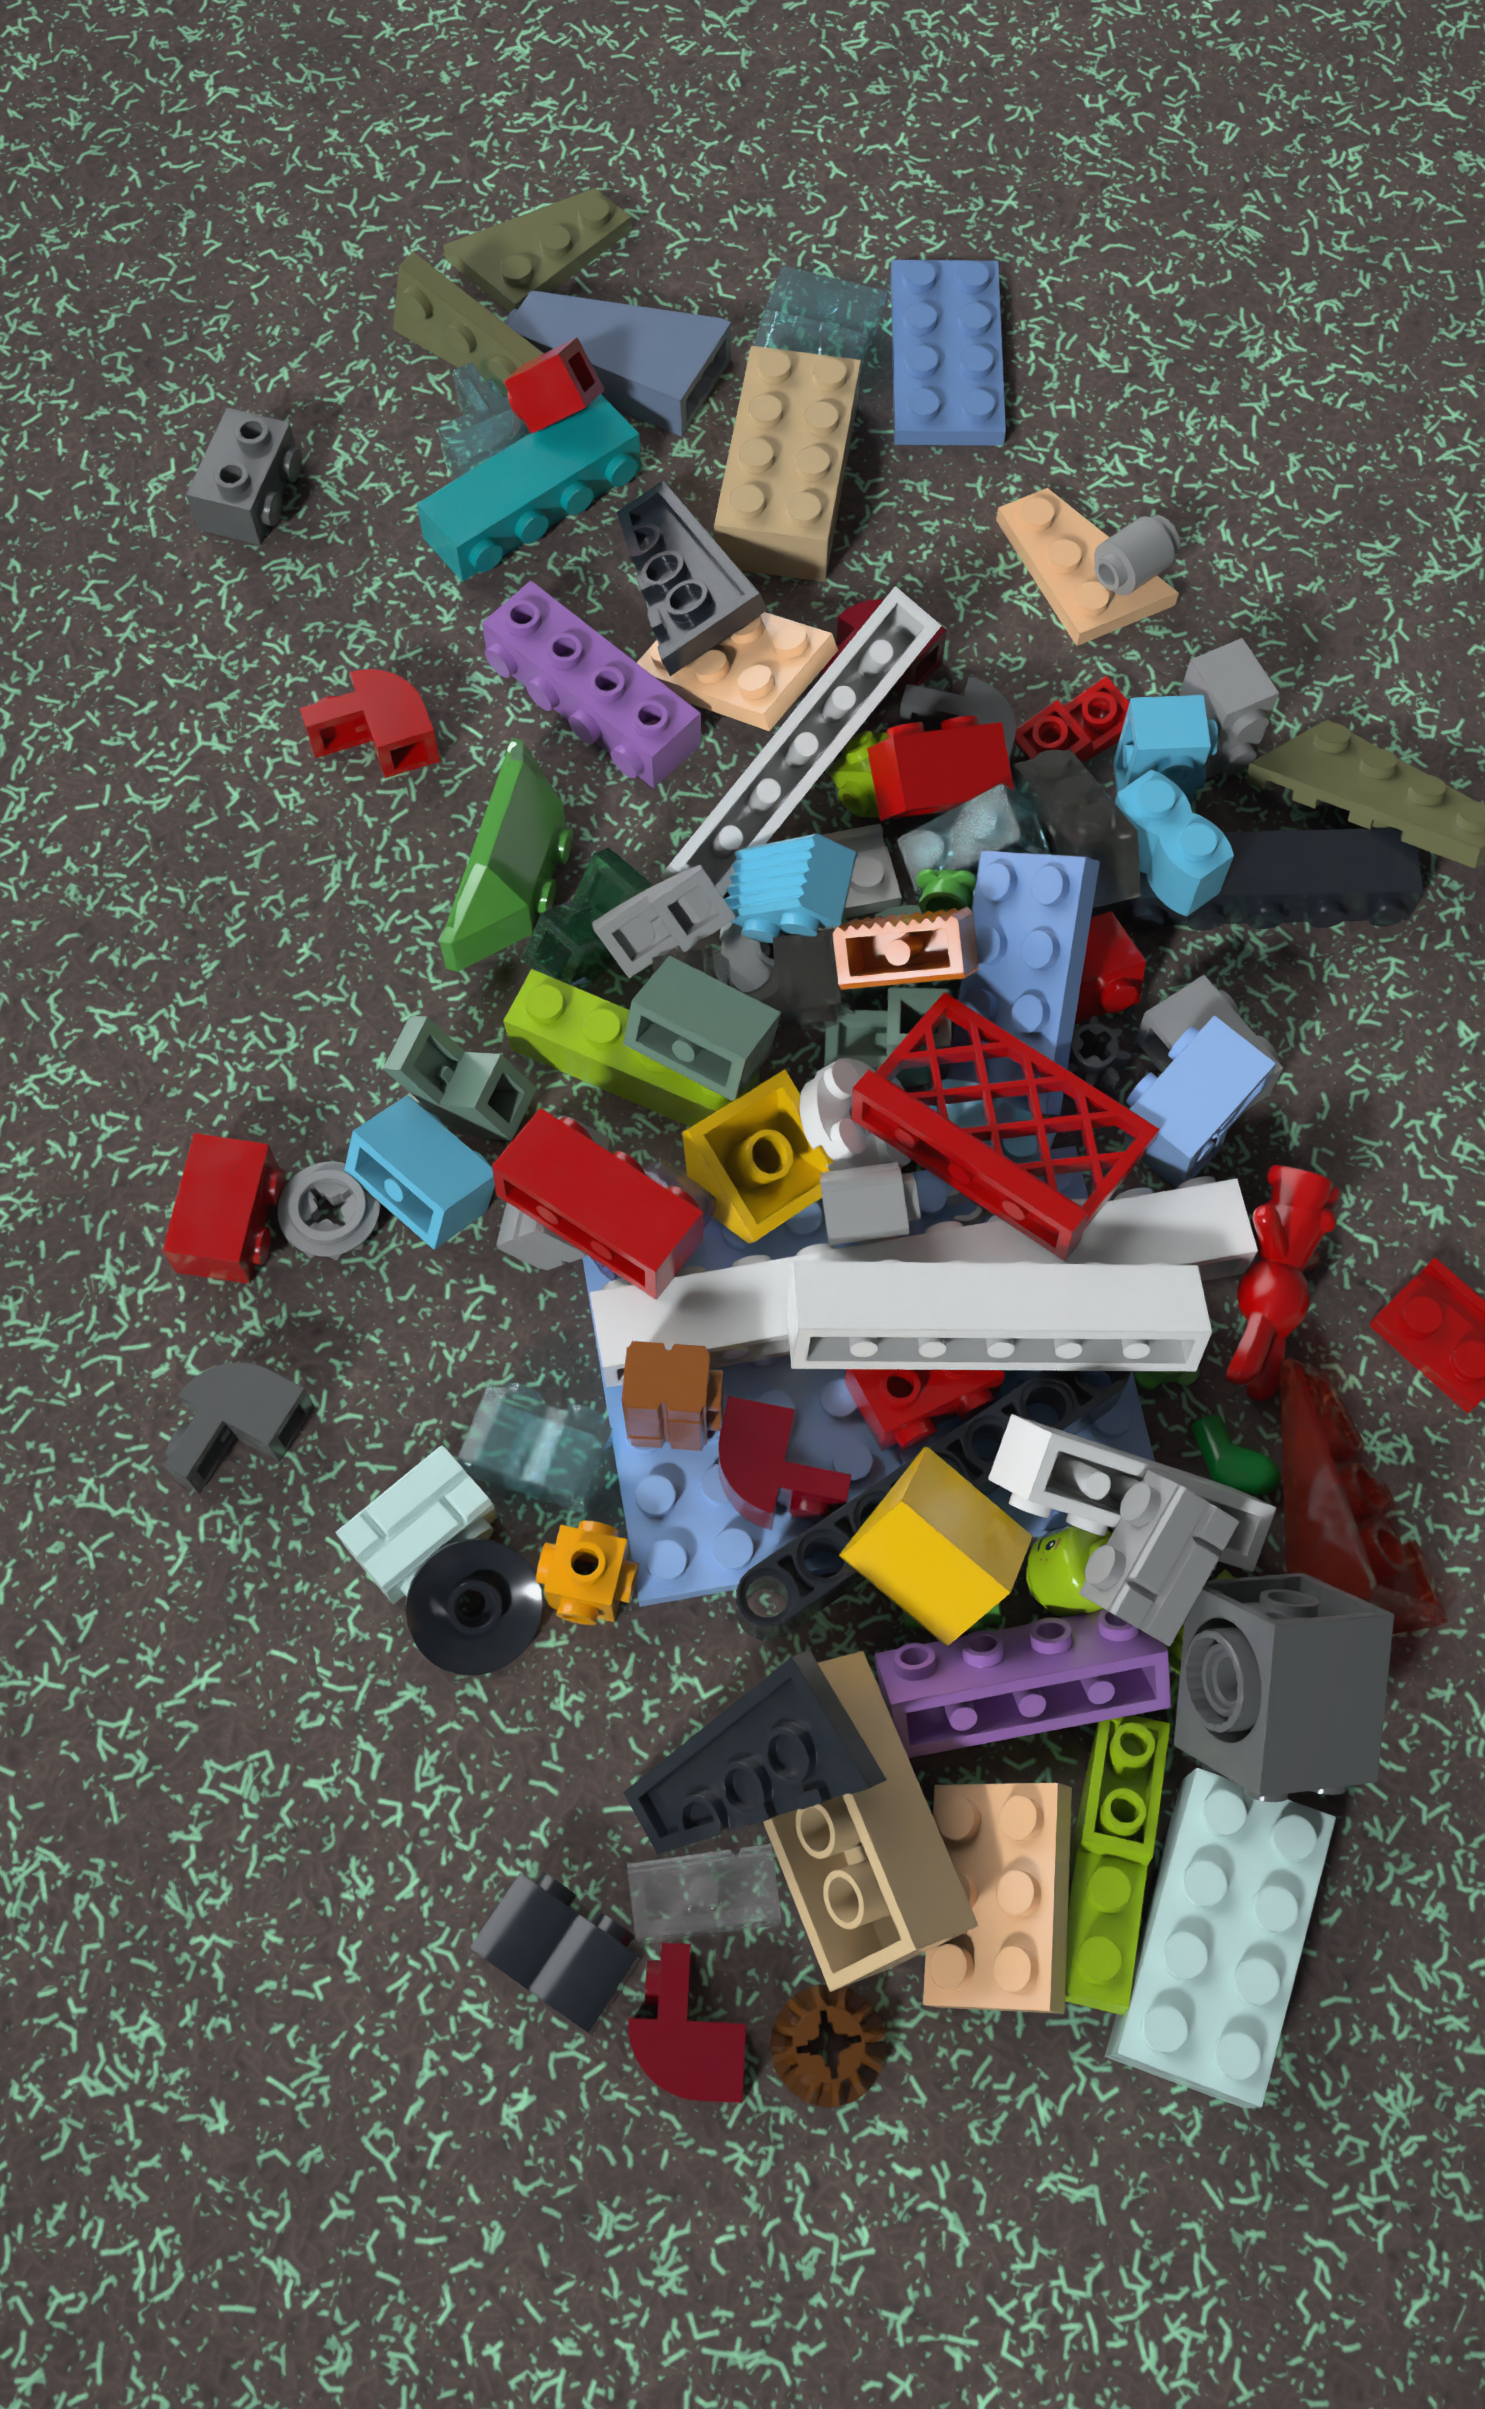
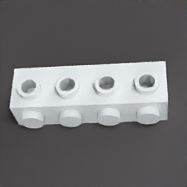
(1090, 1479)

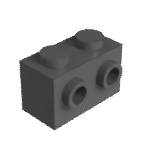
(244, 476)

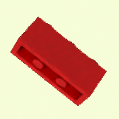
(599, 1201)

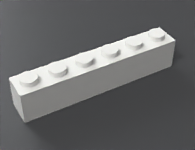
(809, 739)
(996, 1316)

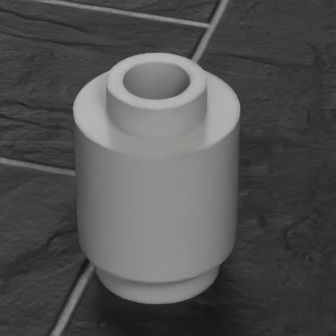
(1136, 554)

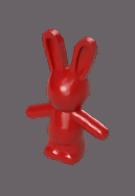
(1274, 1290)

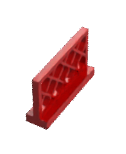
(981, 1170)

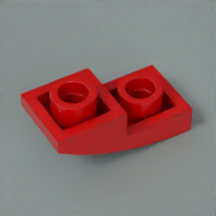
(1083, 725)

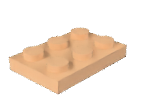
(751, 672)
(1015, 1870)

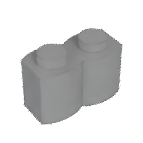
(868, 1202)

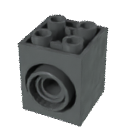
(1284, 1685)

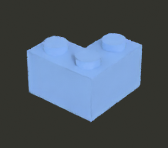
(1198, 1098)

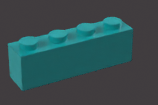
(529, 488)

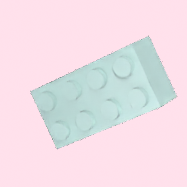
(1222, 1939)

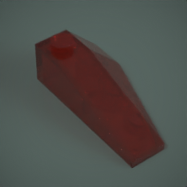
(1337, 1508)

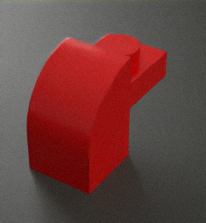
(378, 711)

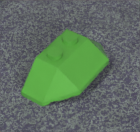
(509, 864)

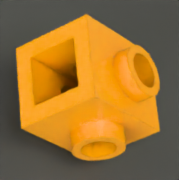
(590, 1596)

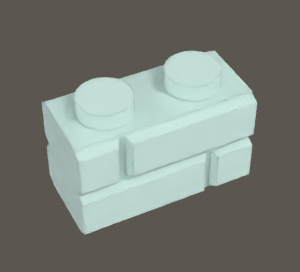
(415, 1519)

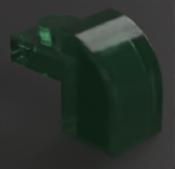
(564, 936)

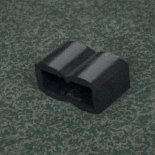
(556, 1951)

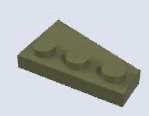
(539, 247)

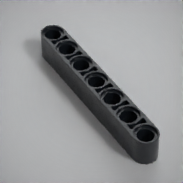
(807, 1594)

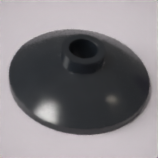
(492, 1633)

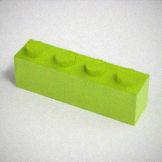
(586, 1040)

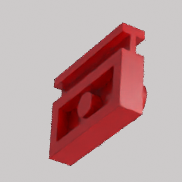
(1440, 1331)

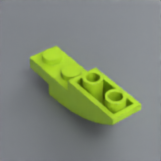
(1111, 1859)

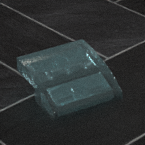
(820, 315)

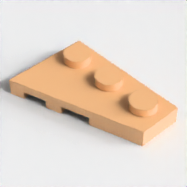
(1059, 554)

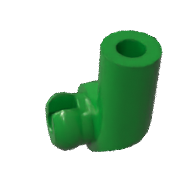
(1233, 1464)

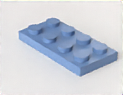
(947, 353)
(1031, 958)

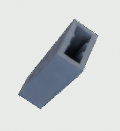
(646, 358)

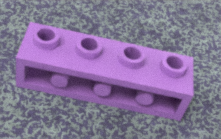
(591, 685)
(1021, 1681)

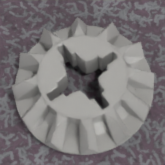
(300, 1210)

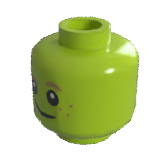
(1058, 1569)

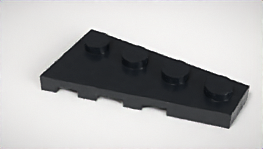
(685, 577)
(760, 1758)

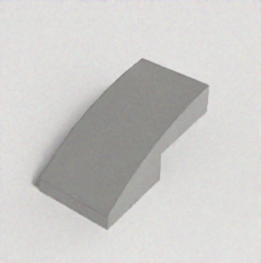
(663, 917)

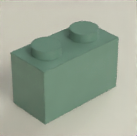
(701, 1028)

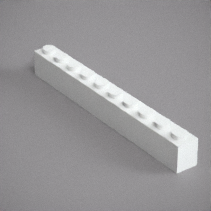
(744, 1308)

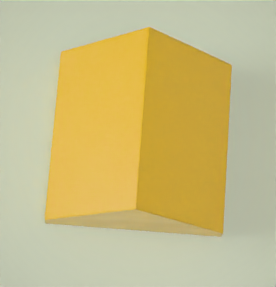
(756, 1159)
(939, 1548)

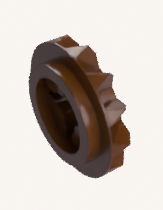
(806, 2074)

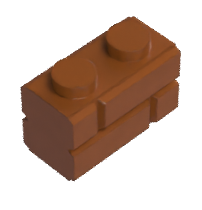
(671, 1395)

